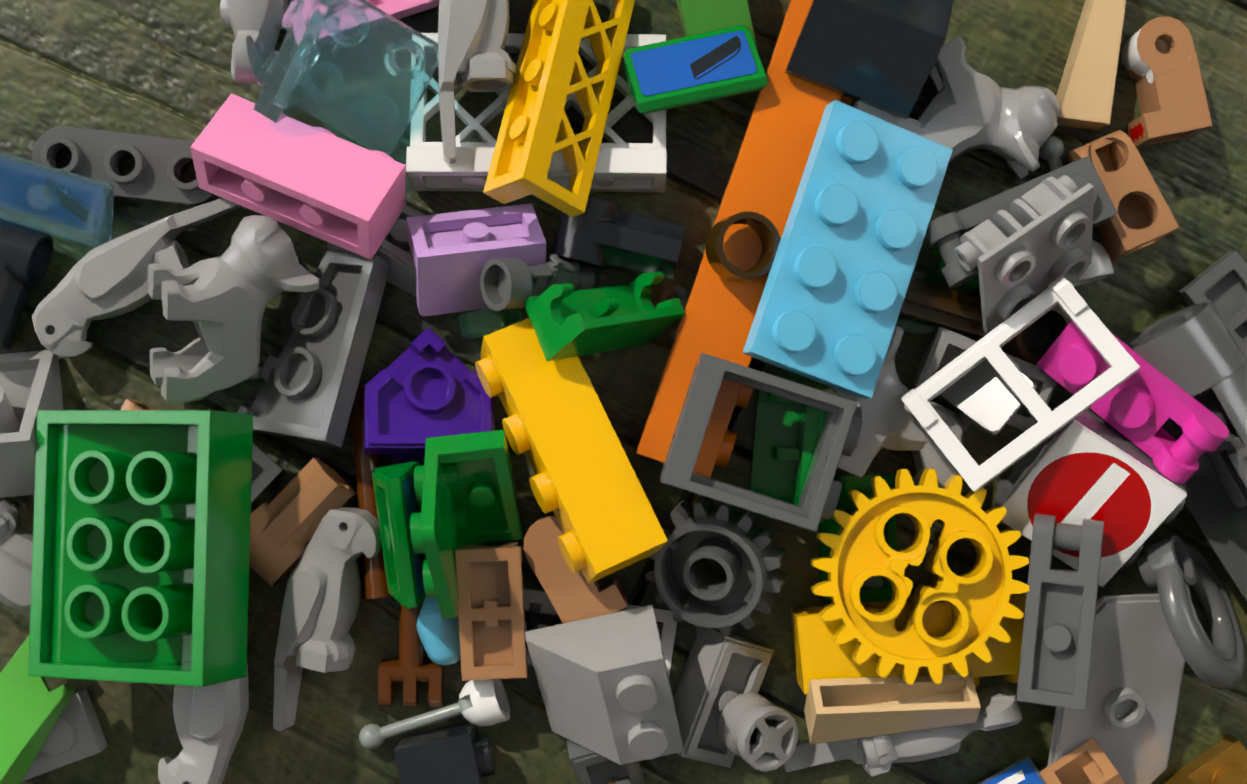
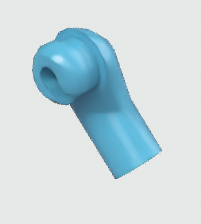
(437, 634)

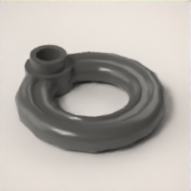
(1172, 568)

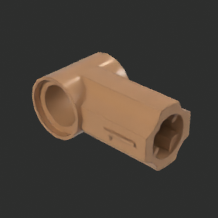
(288, 523)

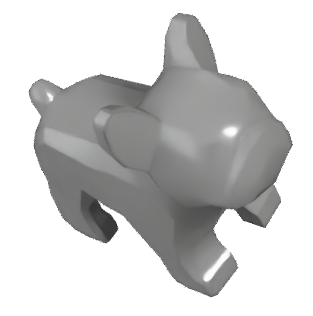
(980, 114)
(226, 305)
(893, 428)

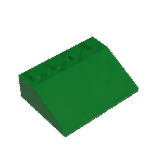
(141, 546)

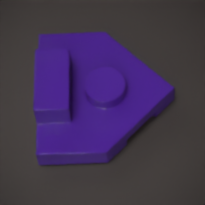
(423, 397)

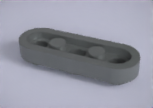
(98, 154)

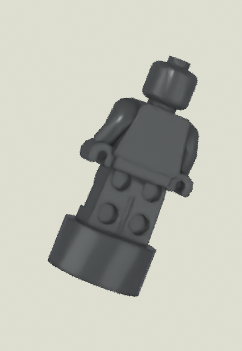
(510, 282)

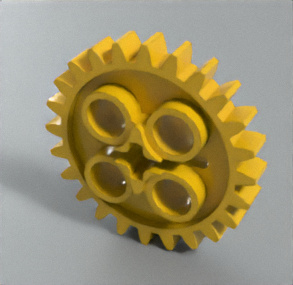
(976, 598)

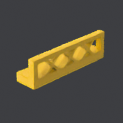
(537, 101)

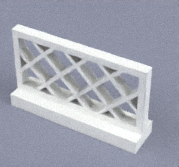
(618, 166)

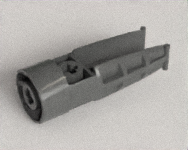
(1206, 362)

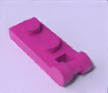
(1139, 405)

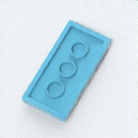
(848, 250)

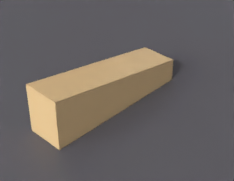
(1092, 66)
(887, 705)

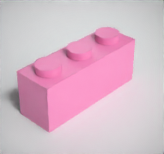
(300, 176)

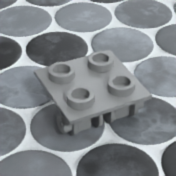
(1031, 248)

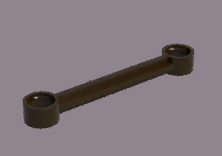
(922, 299)

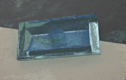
(55, 200)

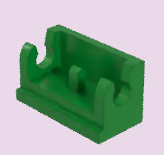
(599, 318)
(783, 447)

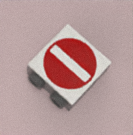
(1091, 475)

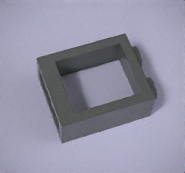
(819, 492)

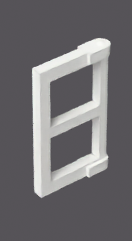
(1060, 293)

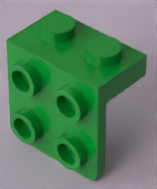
(465, 500)

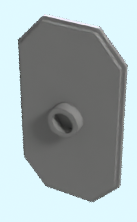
(1130, 690)

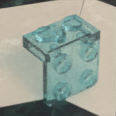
(348, 70)

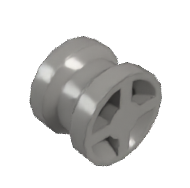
(773, 736)

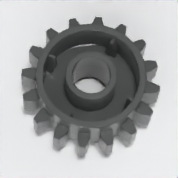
(736, 543)

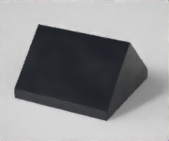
(871, 49)

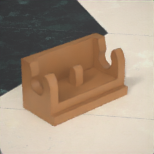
(491, 611)

